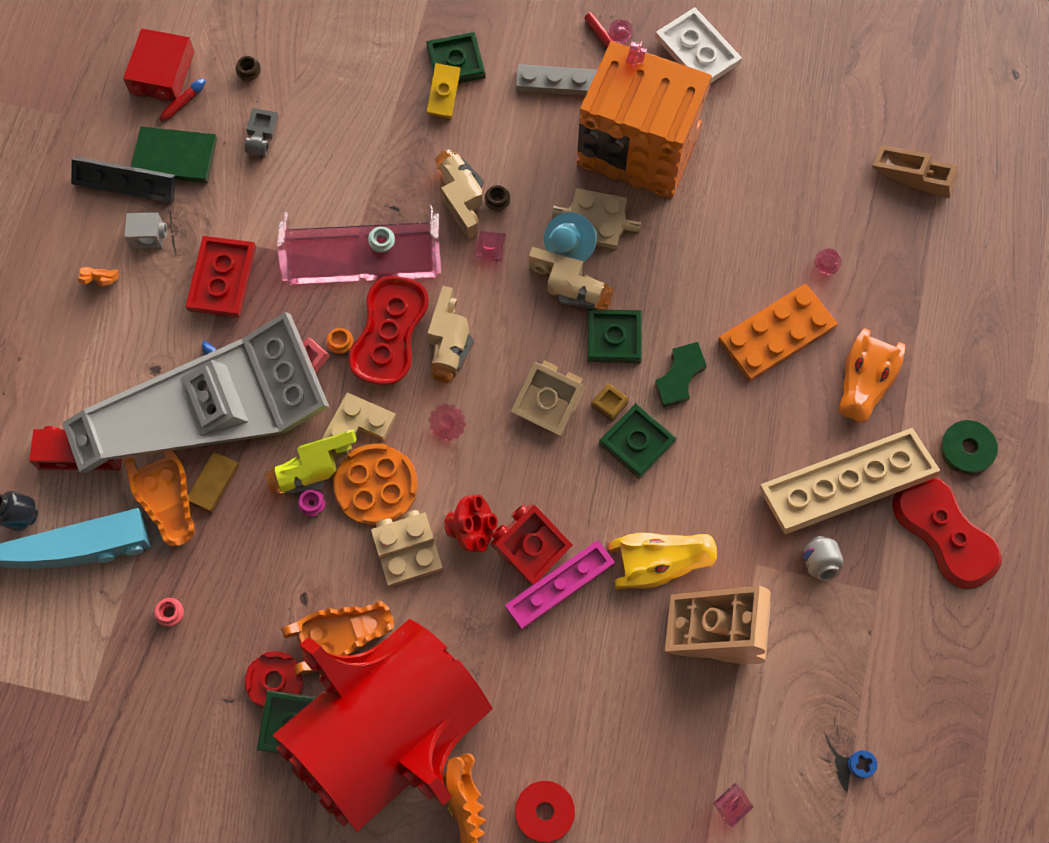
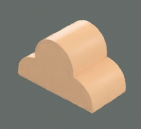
(720, 624)

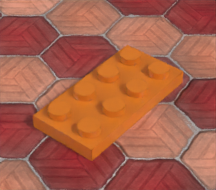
(777, 332)

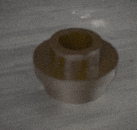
(245, 63)
(497, 191)

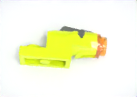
(312, 468)

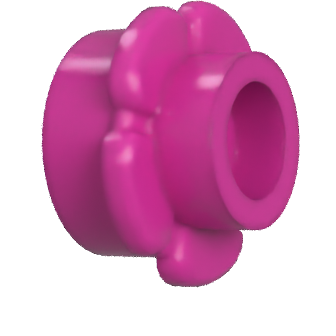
(311, 495)

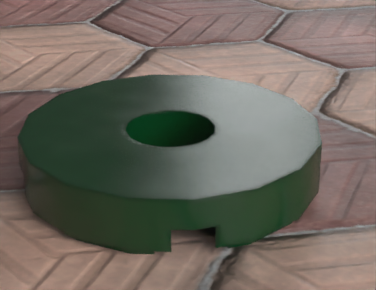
(979, 436)

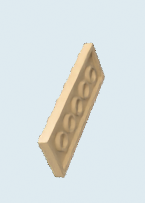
(849, 480)

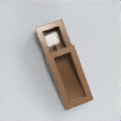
(917, 170)

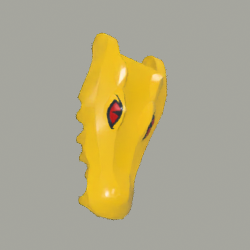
(658, 558)

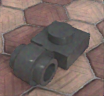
(260, 126)

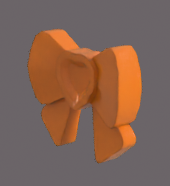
(102, 276)

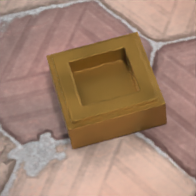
(610, 402)

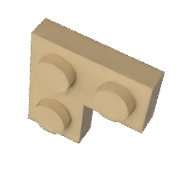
(360, 415)

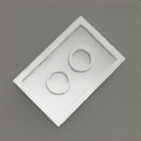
(698, 45)

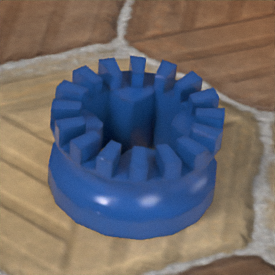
(853, 760)

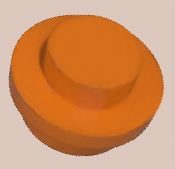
(340, 341)

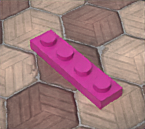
(559, 585)

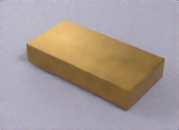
(212, 482)

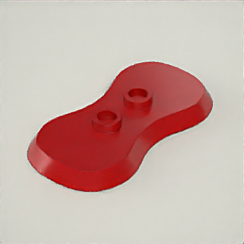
(384, 348)
(961, 549)

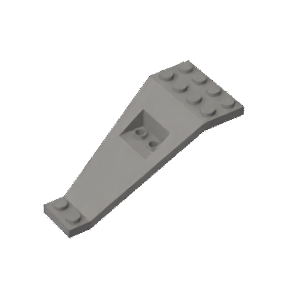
(258, 389)

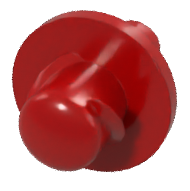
(471, 523)

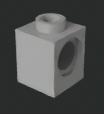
(145, 230)

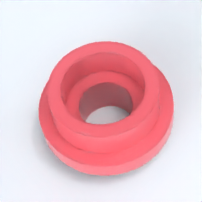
(163, 606)

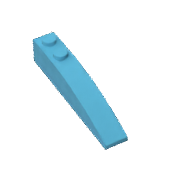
(79, 543)

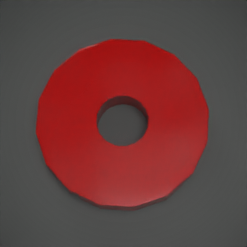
(266, 665)
(545, 830)

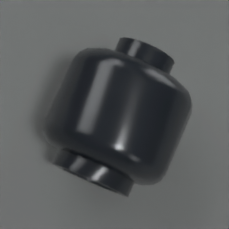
(17, 511)

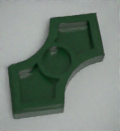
(674, 385)

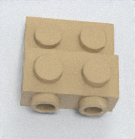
(549, 397)
(406, 548)

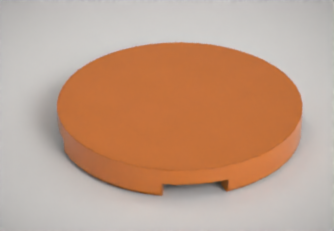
(375, 484)

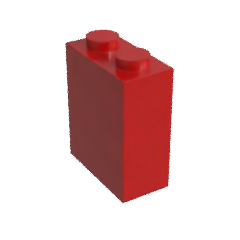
(158, 65)

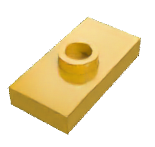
(443, 91)

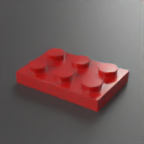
(221, 276)

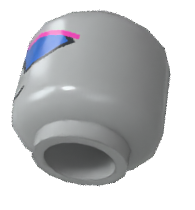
(823, 558)

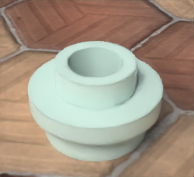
(381, 232)

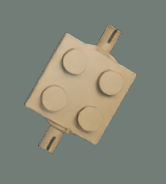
(604, 212)

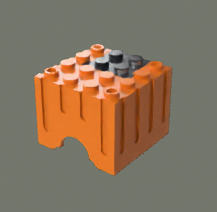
(641, 120)

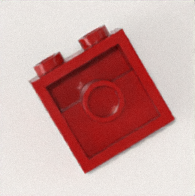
(530, 543)

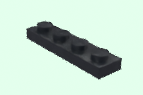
(123, 179)

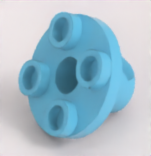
(571, 236)

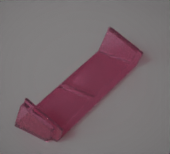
(345, 253)

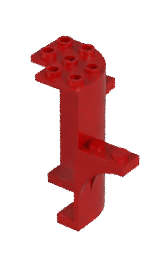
(381, 723)

